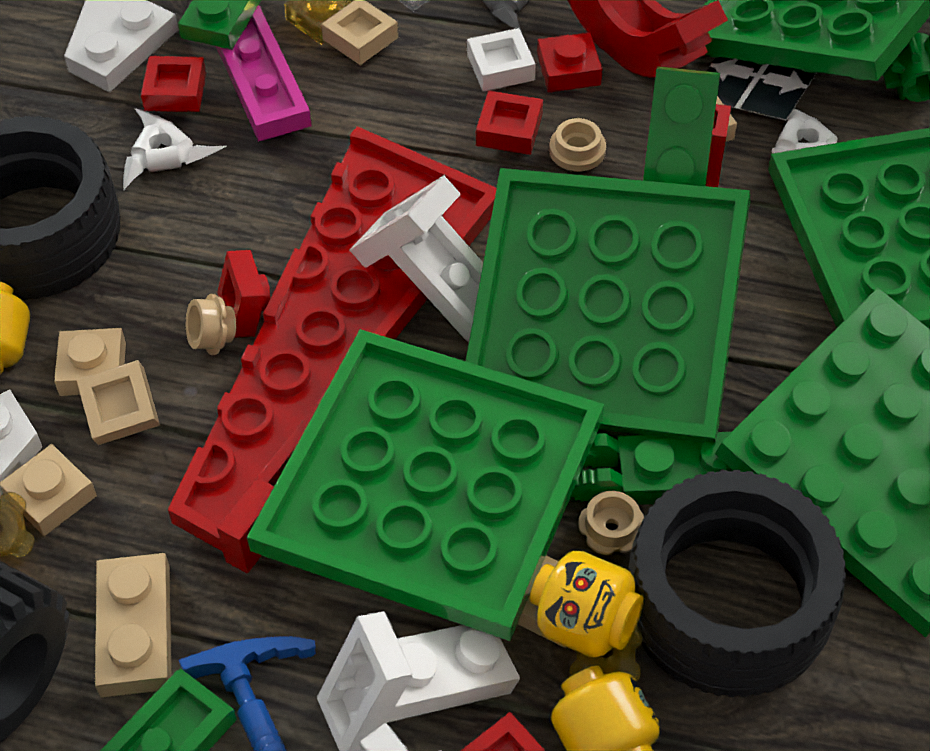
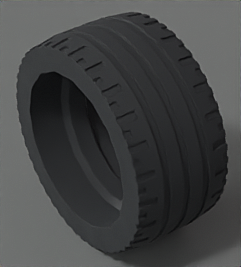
(77, 239)
(749, 512)

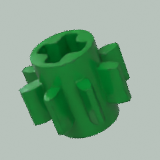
(911, 70)

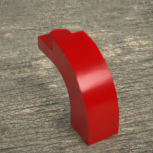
(646, 34)

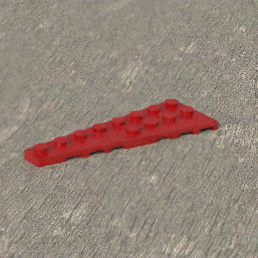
(313, 323)

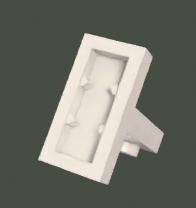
(428, 252)
(395, 679)

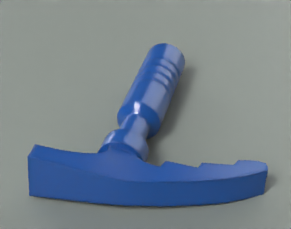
(231, 663)

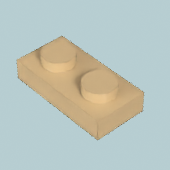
(132, 625)

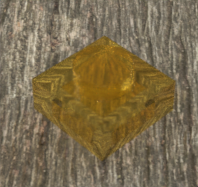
(310, 14)

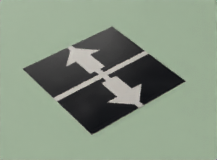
(760, 88)

